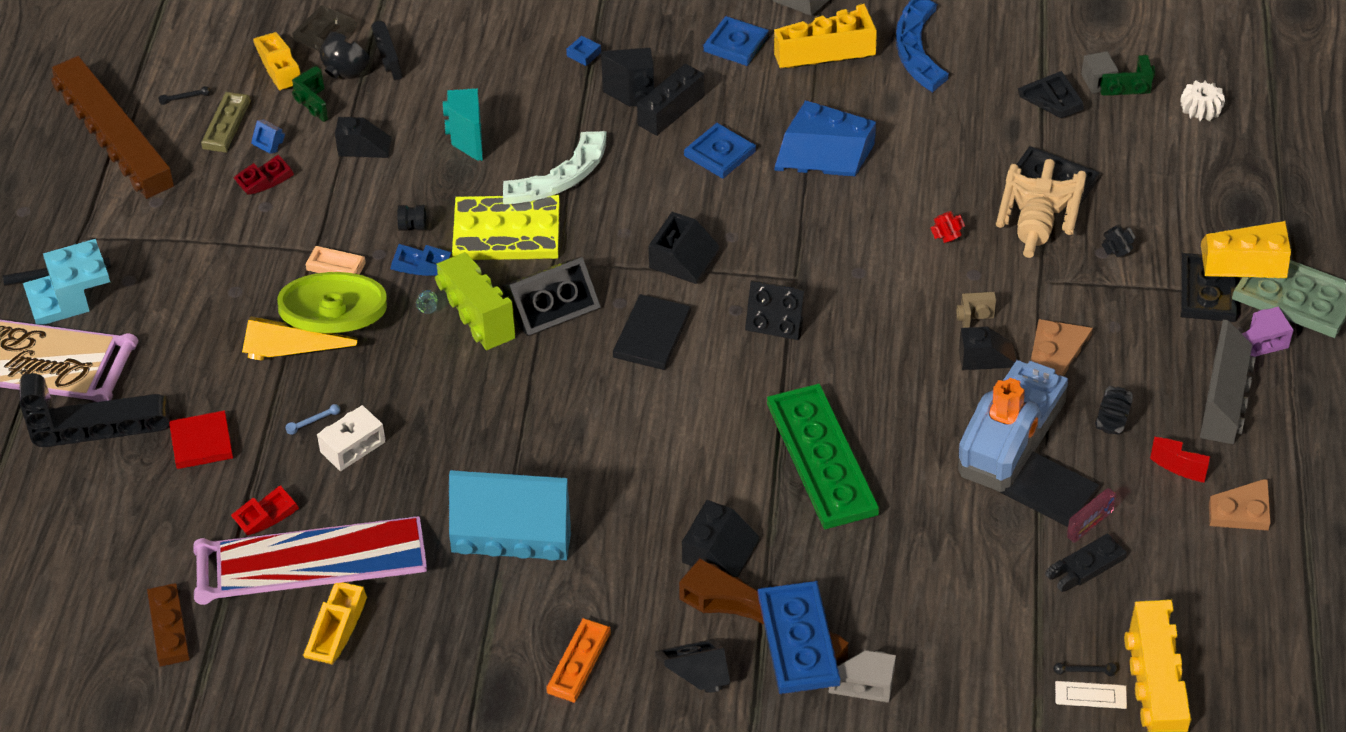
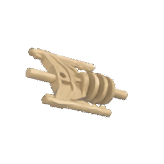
(1039, 202)

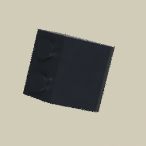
(627, 74)
(719, 539)

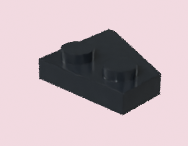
(1053, 95)

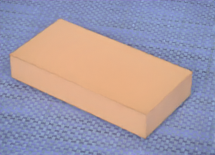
(331, 260)

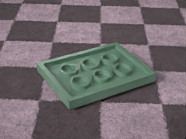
(1303, 297)

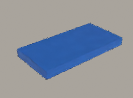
(798, 637)

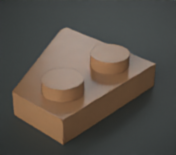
(1241, 507)

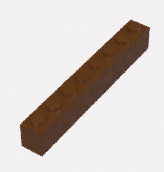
(112, 127)

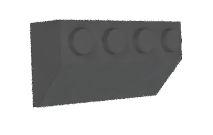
(1227, 386)

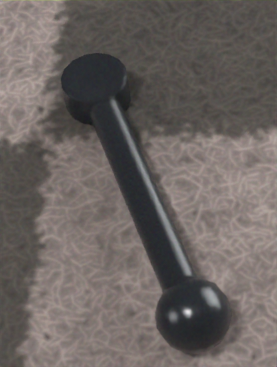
(164, 99)
(1110, 669)

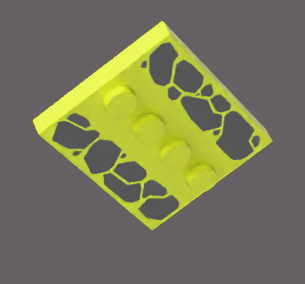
(506, 231)

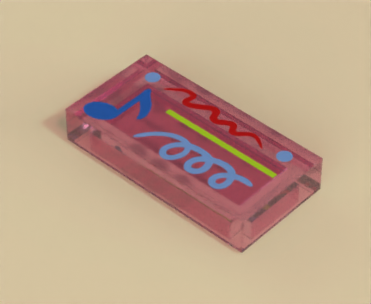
(1091, 515)

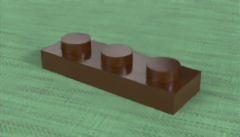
(168, 624)

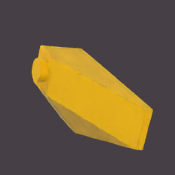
(274, 338)

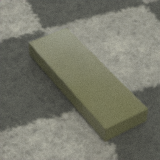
(225, 122)

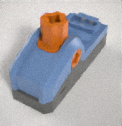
(1010, 424)

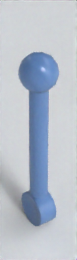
(292, 428)

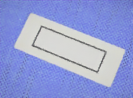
(1091, 694)

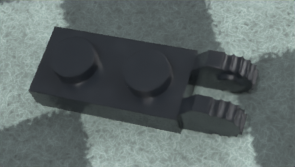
(386, 49)
(1087, 562)

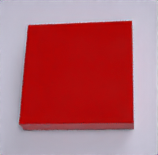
(200, 439)

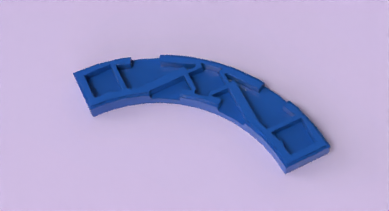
(911, 48)

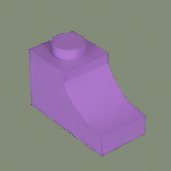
(1268, 332)

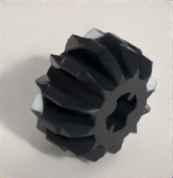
(1114, 410)

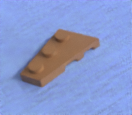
(1058, 344)

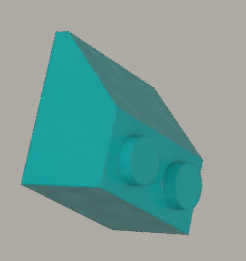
(464, 121)

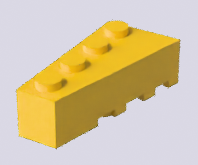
(826, 39)
(1157, 668)

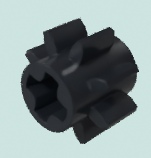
(1118, 240)

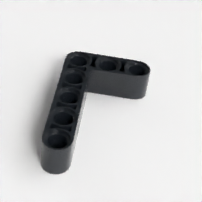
(87, 421)

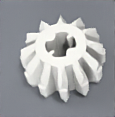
(1202, 100)

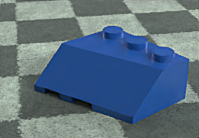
(826, 141)

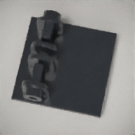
(774, 310)

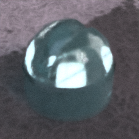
(432, 304)

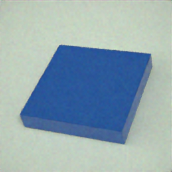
(736, 41)
(719, 150)

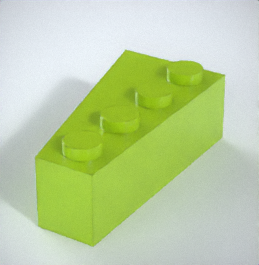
(476, 300)

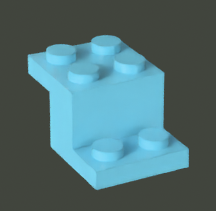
(62, 291)

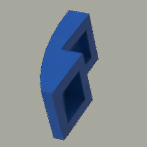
(418, 262)

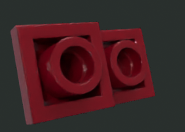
(265, 177)

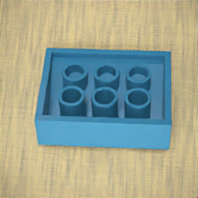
(509, 515)

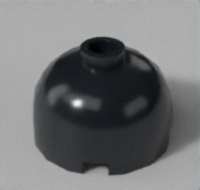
(342, 57)

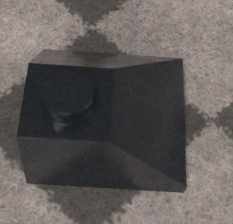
(698, 663)

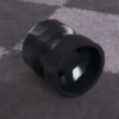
(411, 217)

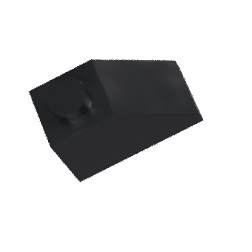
(361, 138)
(985, 349)

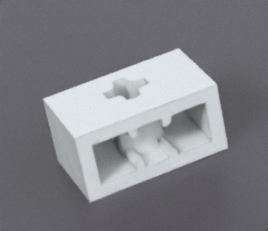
(351, 438)

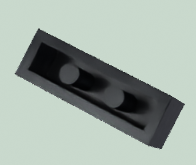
(670, 99)

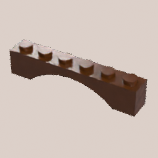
(717, 592)

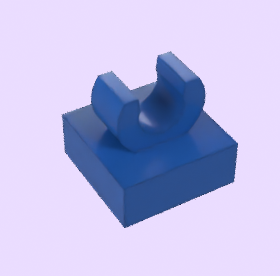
(267, 136)

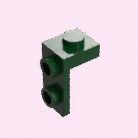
(1130, 83)
(305, 91)

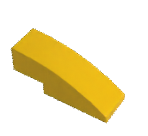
(277, 59)
(335, 622)

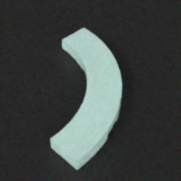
(585, 159)

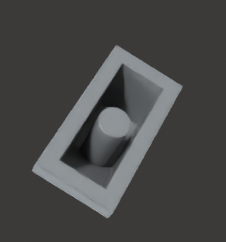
(867, 676)

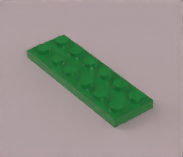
(822, 456)

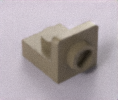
(975, 307)

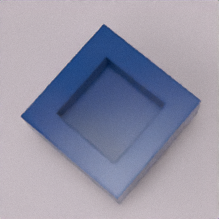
(583, 50)

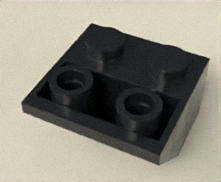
(682, 248)

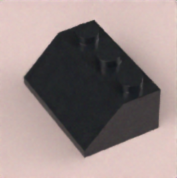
(552, 295)

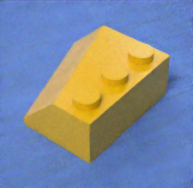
(1248, 252)

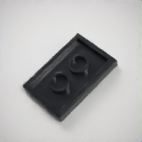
(1033, 162)
(1205, 295)
(651, 332)
(1051, 489)

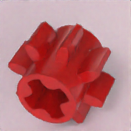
(947, 226)

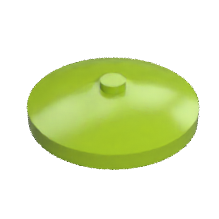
(332, 302)

